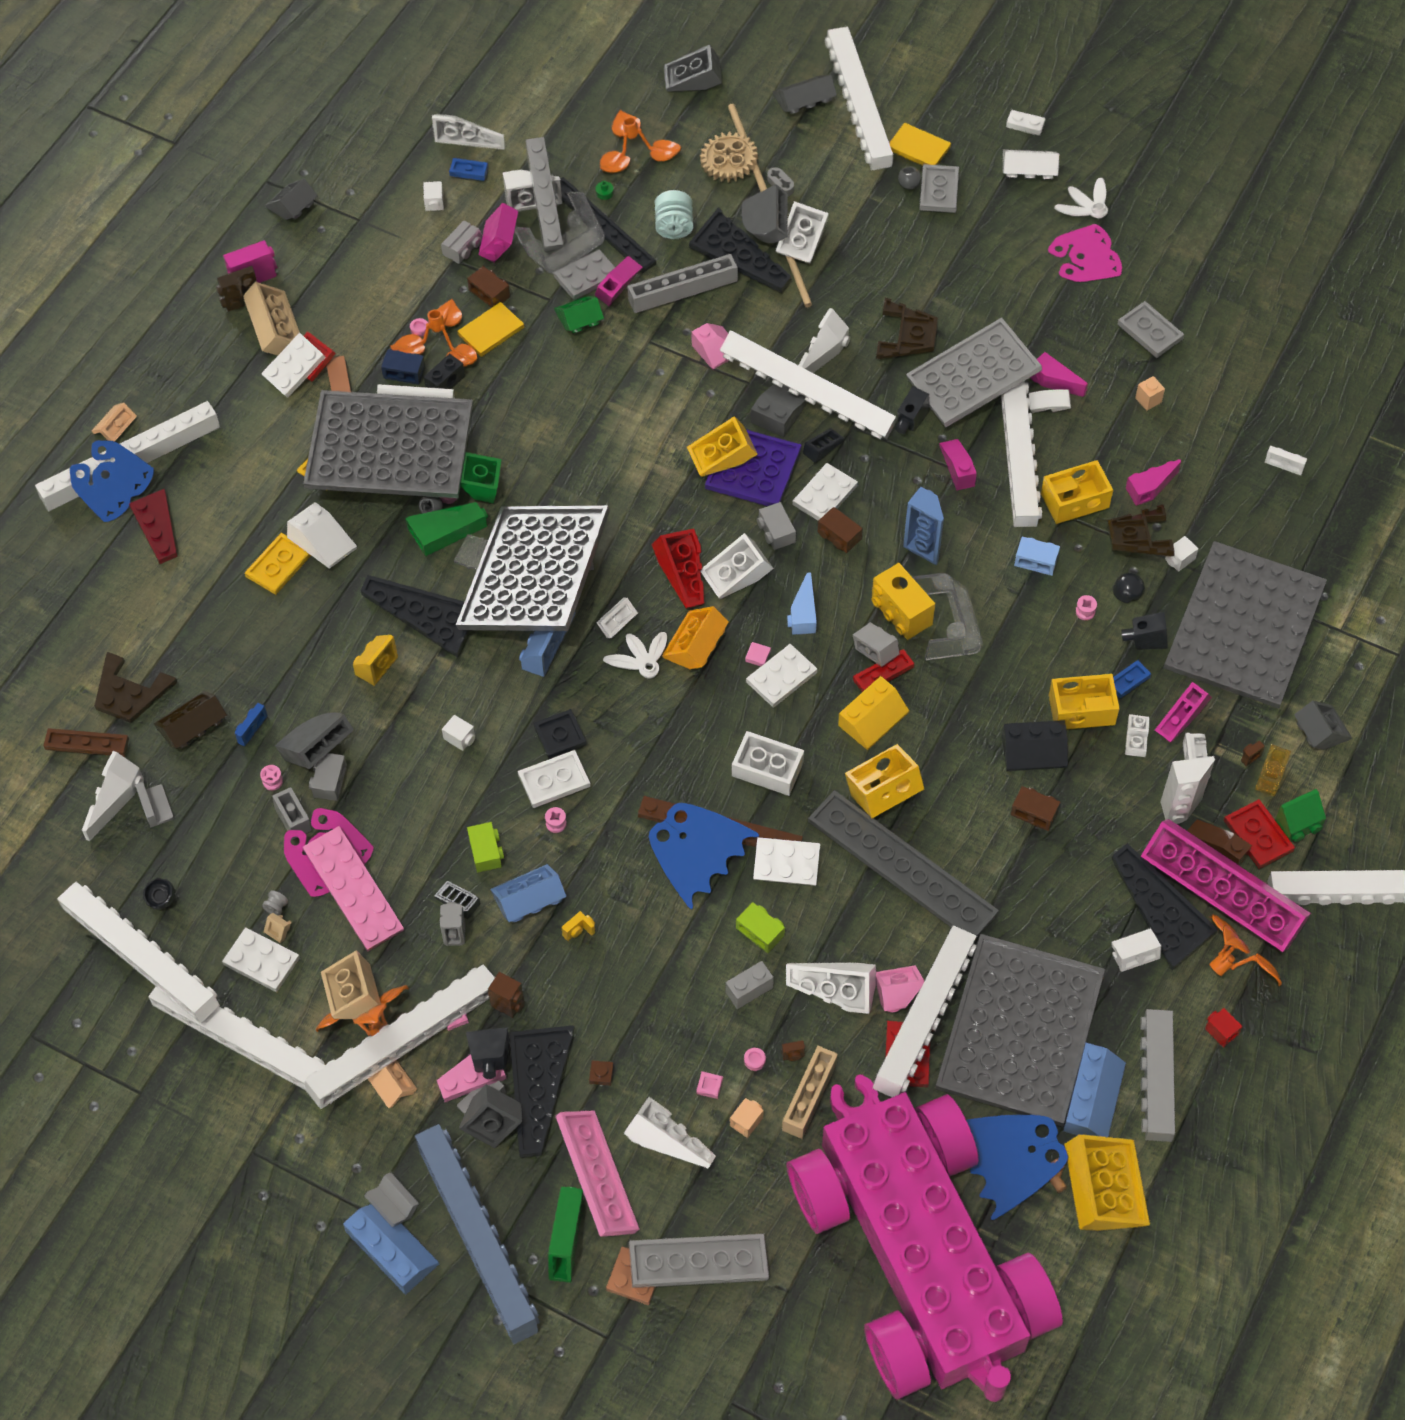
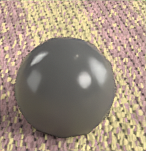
(909, 177)
(430, 504)

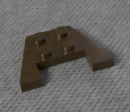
(915, 334)
(1132, 533)
(123, 697)

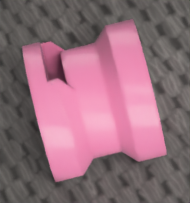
(1088, 612)
(274, 773)
(555, 825)

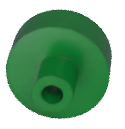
(604, 190)

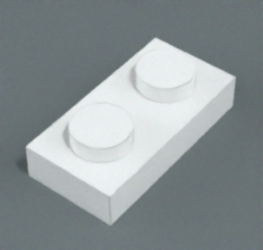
(1025, 122)
(1285, 460)
(617, 617)

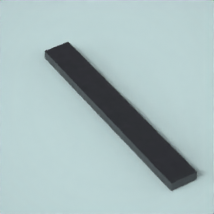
(613, 233)

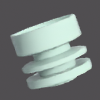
(673, 214)

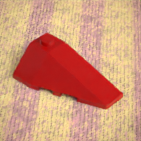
(680, 560)

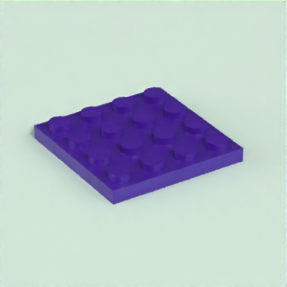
(763, 476)

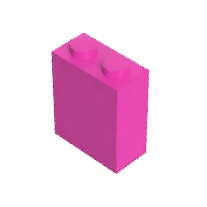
(498, 232)
(255, 255)

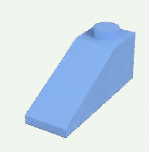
(803, 609)

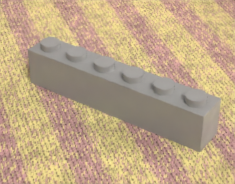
(543, 194)
(682, 283)
(1158, 1075)

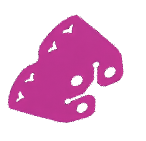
(1097, 254)
(302, 865)

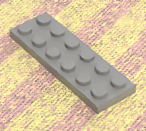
(698, 1260)

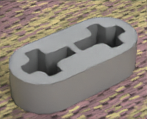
(782, 180)

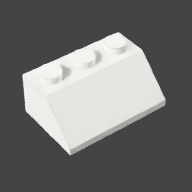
(1030, 163)

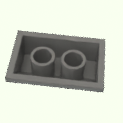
(805, 93)

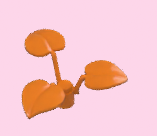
(629, 127)
(448, 316)
(1225, 959)
(371, 1016)

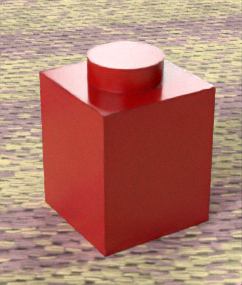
(1223, 1027)

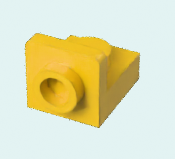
(576, 924)

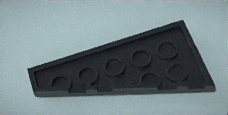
(722, 237)
(422, 610)
(1165, 910)
(537, 1075)

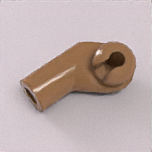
(1056, 1181)

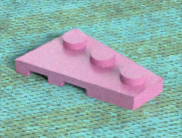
(464, 1079)

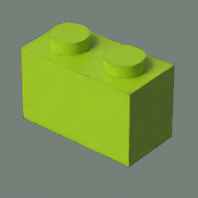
(484, 847)
(760, 927)

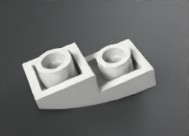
(1049, 399)
(1137, 735)

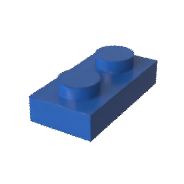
(468, 169)
(1130, 678)
(251, 724)

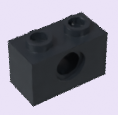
(445, 374)

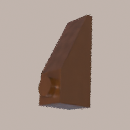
(1222, 841)

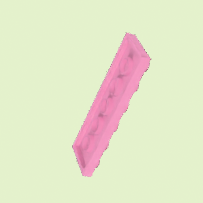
(353, 888)
(597, 1173)

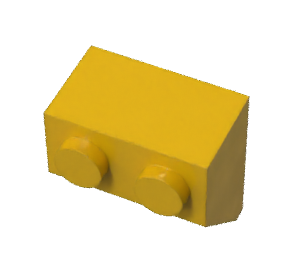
(376, 659)

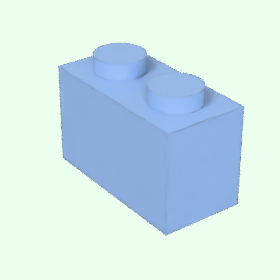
(1037, 555)

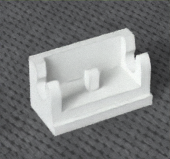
(1194, 748)
(1136, 950)

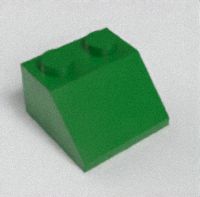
(580, 313)
(480, 476)
(1301, 816)

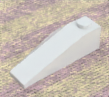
(462, 132)
(828, 344)
(115, 792)
(839, 983)
(658, 1132)

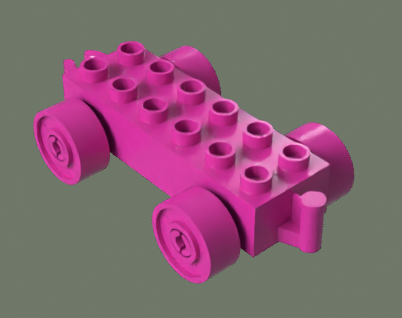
(956, 1302)

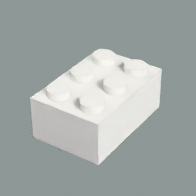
(767, 763)

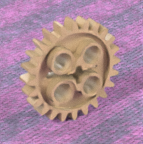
(729, 157)

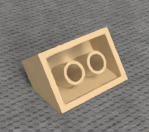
(350, 987)

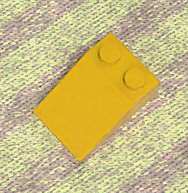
(722, 448)

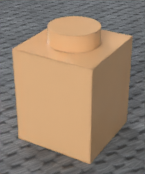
(1150, 393)
(746, 1117)

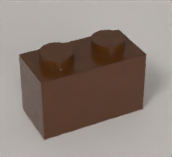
(488, 287)
(839, 530)
(1035, 808)
(506, 995)

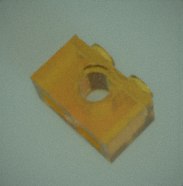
(1273, 770)

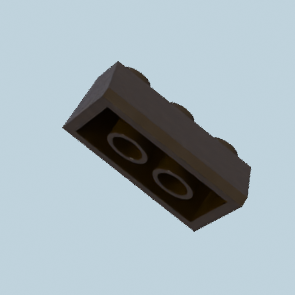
(191, 719)

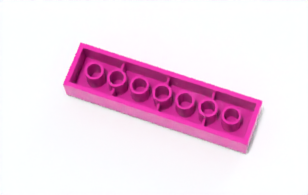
(1225, 885)

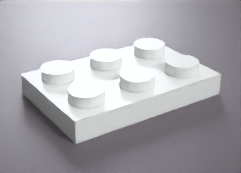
(293, 365)
(825, 490)
(781, 675)
(554, 779)
(786, 861)
(261, 959)

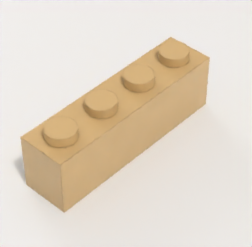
(809, 1092)

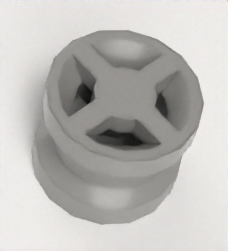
(275, 903)

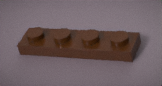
(85, 742)

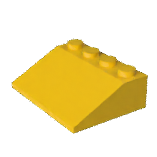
(1106, 1183)

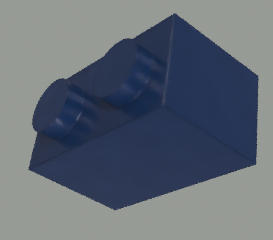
(403, 366)

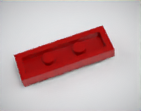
(889, 671)

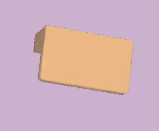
(115, 422)
(392, 1083)

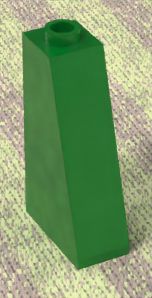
(445, 526)
(565, 1234)

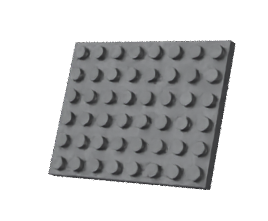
(388, 444)
(533, 568)
(1245, 624)
(1020, 1029)

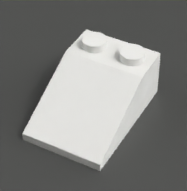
(520, 192)
(804, 232)
(320, 535)
(736, 567)

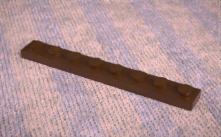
(657, 810)

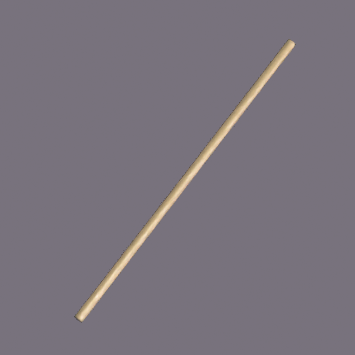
(762, 186)

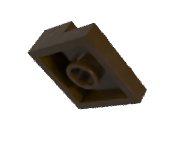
(234, 286)

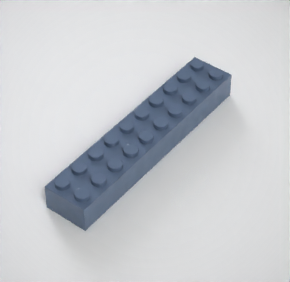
(477, 1234)

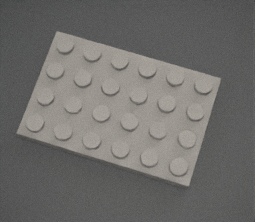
(974, 371)

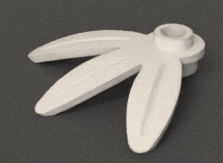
(1088, 207)
(642, 658)

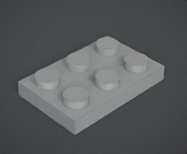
(939, 188)
(584, 274)
(1150, 329)

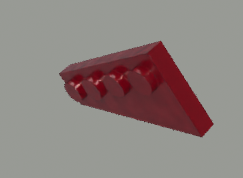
(155, 522)

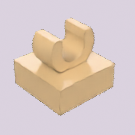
(277, 927)

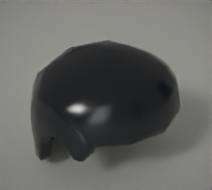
(1128, 587)
(159, 893)

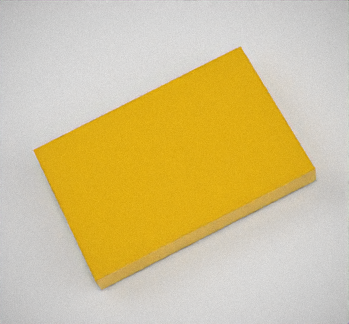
(919, 145)
(491, 329)
(277, 564)

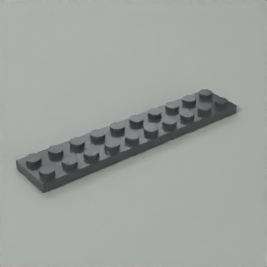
(902, 865)

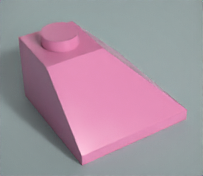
(708, 341)
(898, 987)

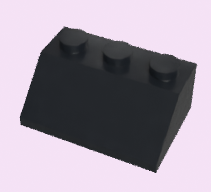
(1035, 745)

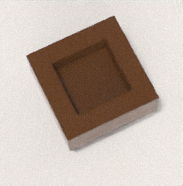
(1252, 752)
(793, 1051)
(601, 1073)

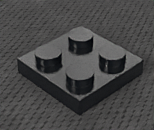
(559, 734)

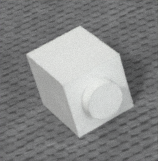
(433, 196)
(1184, 554)
(458, 733)

